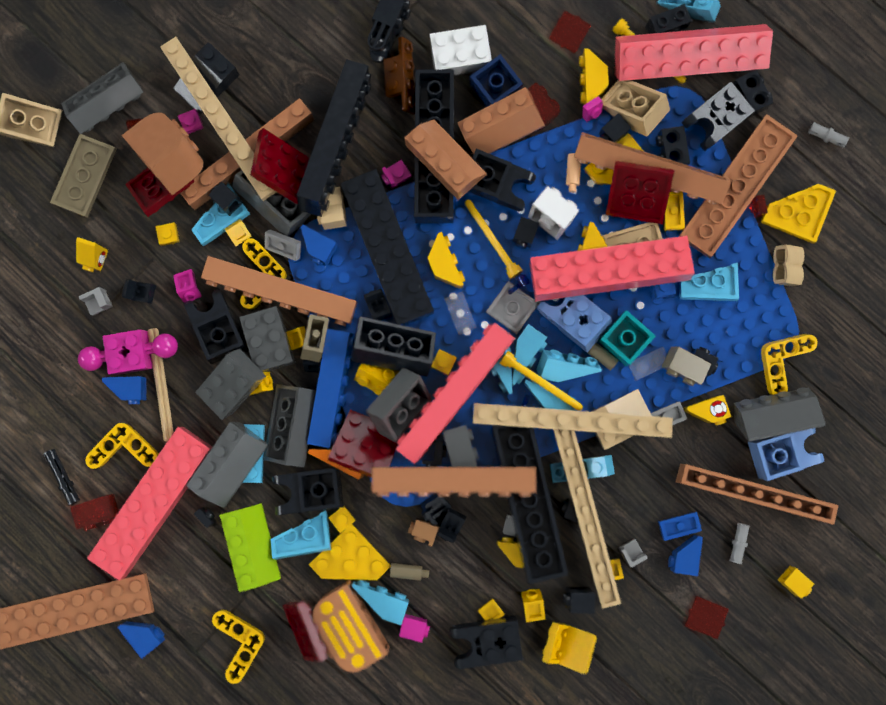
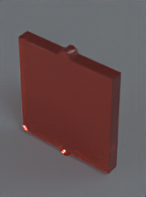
(570, 31)
(706, 617)

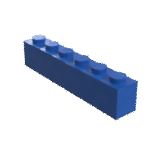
(330, 388)

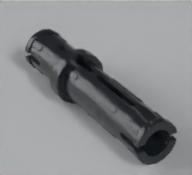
(61, 477)

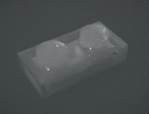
(460, 313)
(648, 363)

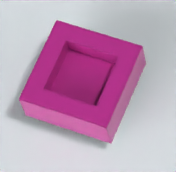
(592, 109)
(190, 121)

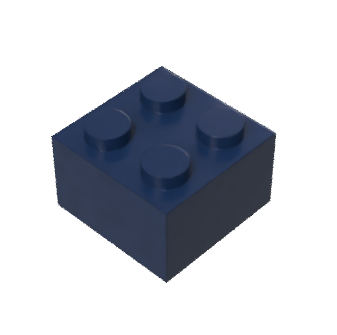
(495, 81)

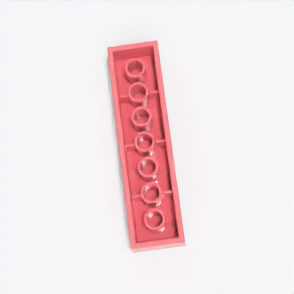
(693, 52)
(611, 268)
(456, 392)
(150, 504)

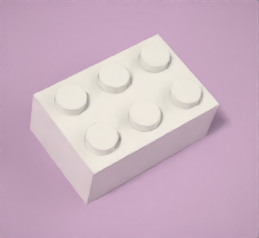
(461, 49)
(553, 212)

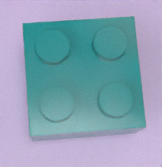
(626, 338)

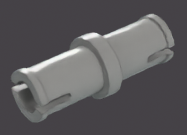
(828, 135)
(739, 543)

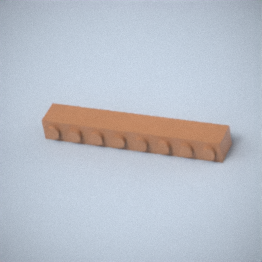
(224, 170)
(685, 179)
(280, 290)
(454, 480)
(757, 493)

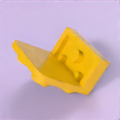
(374, 377)
(569, 647)

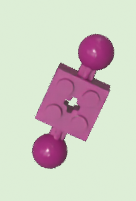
(116, 353)

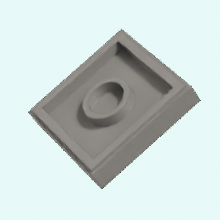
(512, 309)

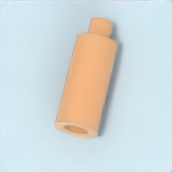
(573, 173)

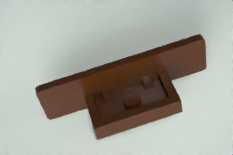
(399, 76)

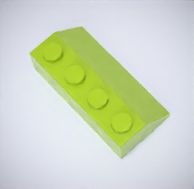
(250, 547)

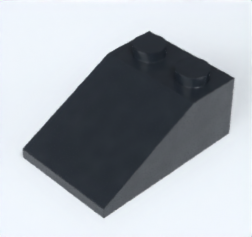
(216, 71)

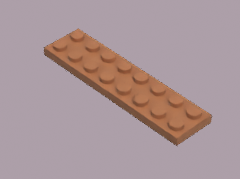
(747, 175)
(75, 610)

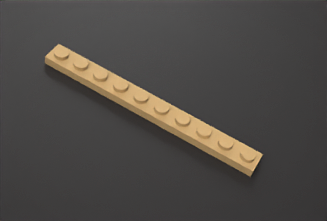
(214, 112)
(572, 420)
(587, 518)

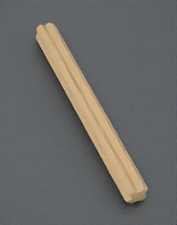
(161, 388)

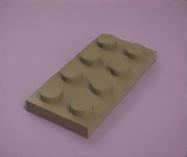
(83, 175)

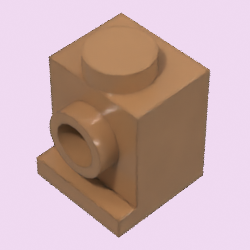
(423, 531)

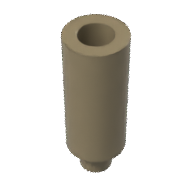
(603, 356)
(408, 572)

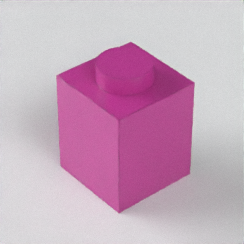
(414, 628)

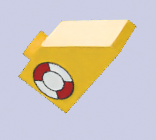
(90, 255)
(710, 410)

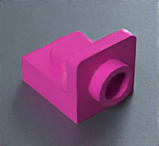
(395, 174)
(186, 286)

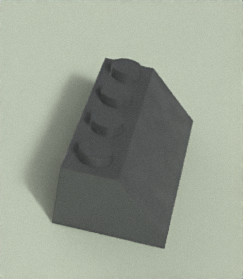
(101, 98)
(276, 209)
(778, 414)
(290, 425)
(227, 464)

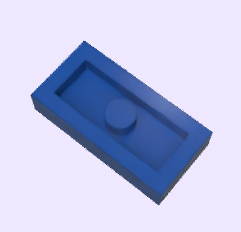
(679, 526)

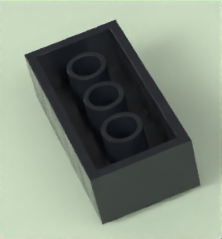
(393, 346)

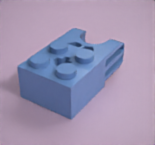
(572, 313)
(789, 455)

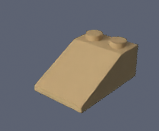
(637, 105)
(28, 120)
(628, 404)

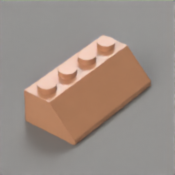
(502, 122)
(444, 158)

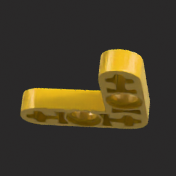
(251, 254)
(777, 359)
(126, 441)
(244, 638)

